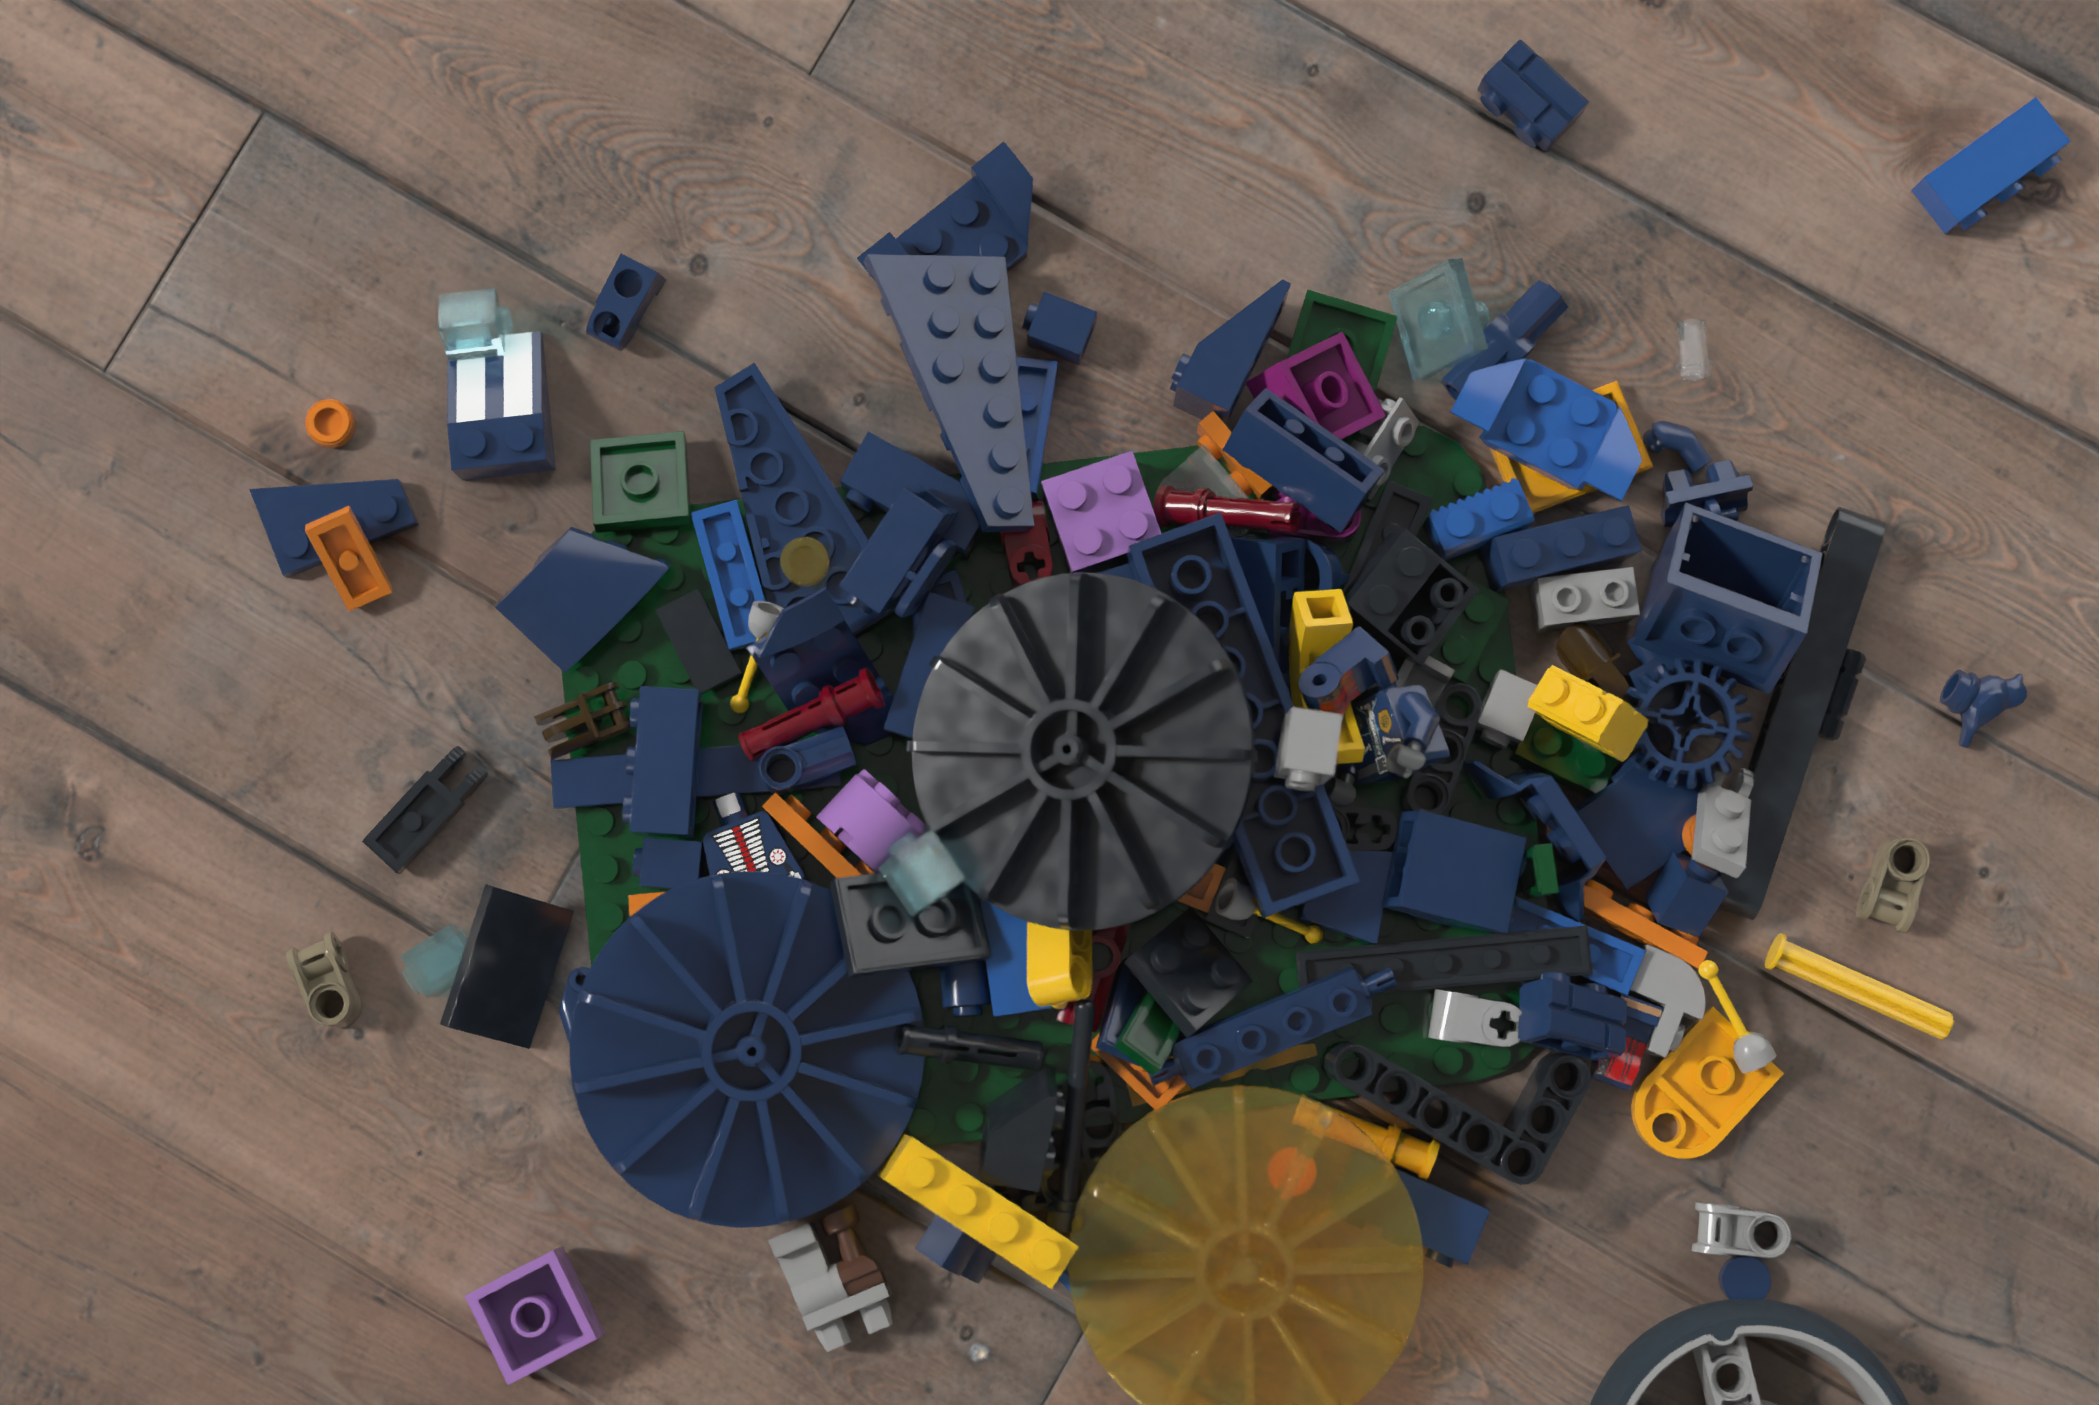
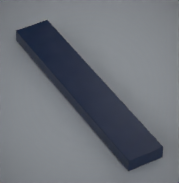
(720, 773)

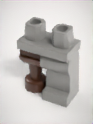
(831, 1291)

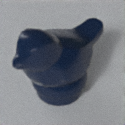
(1980, 699)

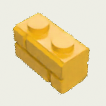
(1587, 713)

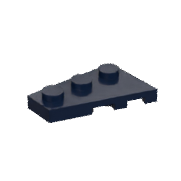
(378, 506)

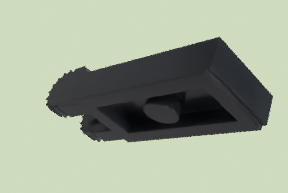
(422, 812)

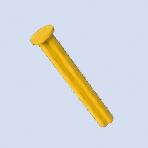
(1858, 988)

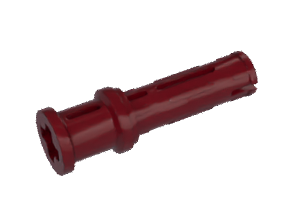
(1188, 506)
(831, 707)

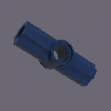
(1512, 334)

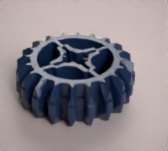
(1726, 732)

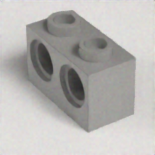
(1587, 598)
(1307, 748)

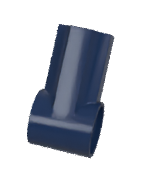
(812, 759)

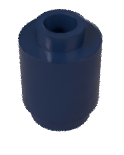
(965, 988)

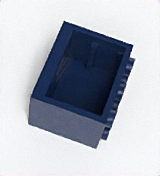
(1728, 598)

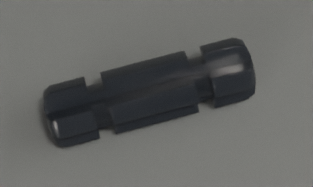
(1842, 694)

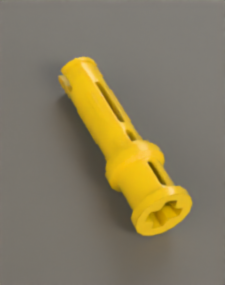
(1399, 1147)

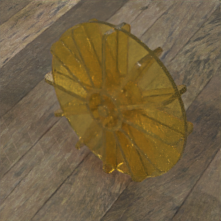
(1246, 1254)

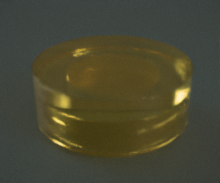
(805, 561)

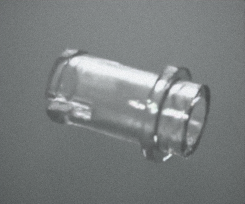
(1693, 350)

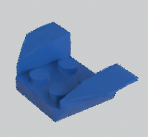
(1551, 425)

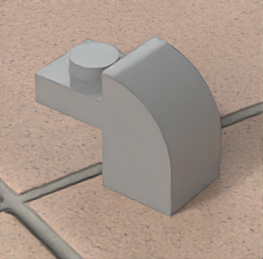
(1676, 989)

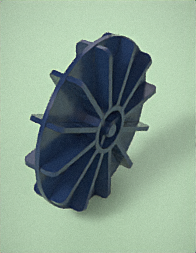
(738, 1056)

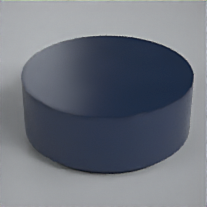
(1744, 1278)

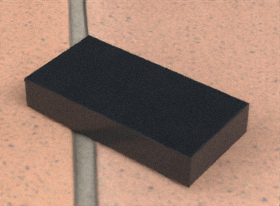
(698, 642)

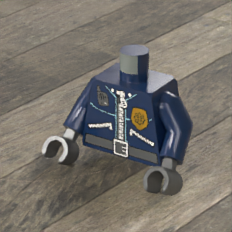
(1398, 738)

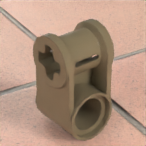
(1894, 887)
(320, 973)

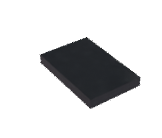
(885, 939)
(507, 967)

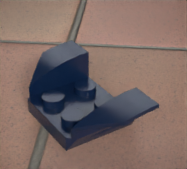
(978, 219)
(816, 649)
(1568, 834)

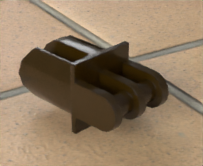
(1591, 658)
(585, 720)

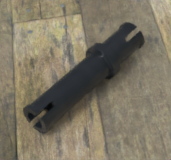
(916, 1041)

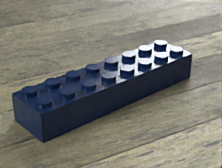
(1285, 834)

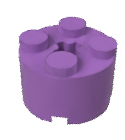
(869, 819)

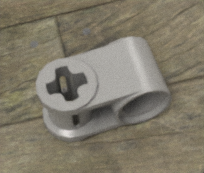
(1467, 1019)
(1730, 1231)

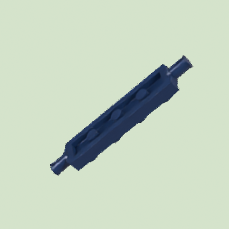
(1273, 1026)

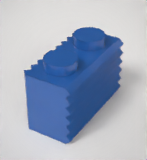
(1478, 520)

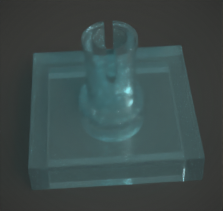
(1439, 319)

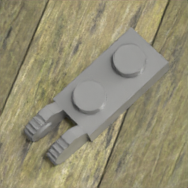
(1723, 823)

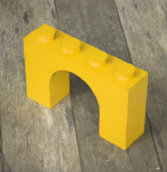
(977, 1210)

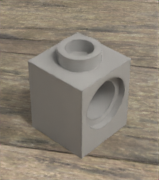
(1505, 710)

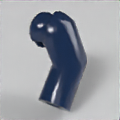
(1677, 438)

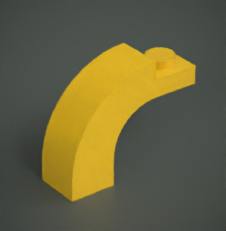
(1315, 626)

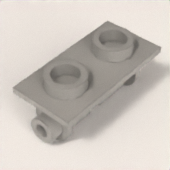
(1388, 437)

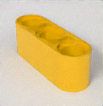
(1058, 964)

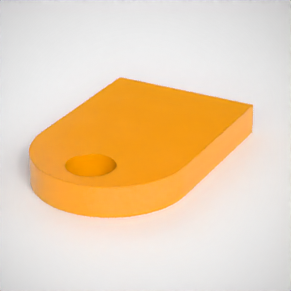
(1699, 1089)

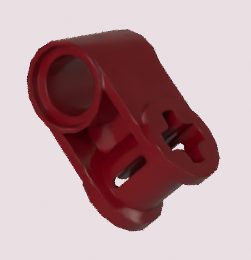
(1028, 547)

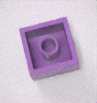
(1100, 512)
(535, 1315)

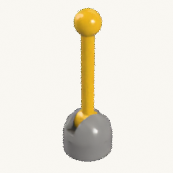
(760, 622)
(1238, 903)
(1750, 1048)

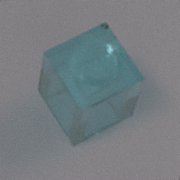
(473, 324)
(920, 871)
(435, 961)

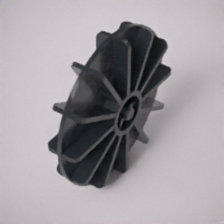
(1083, 751)

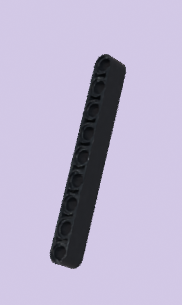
(1802, 701)

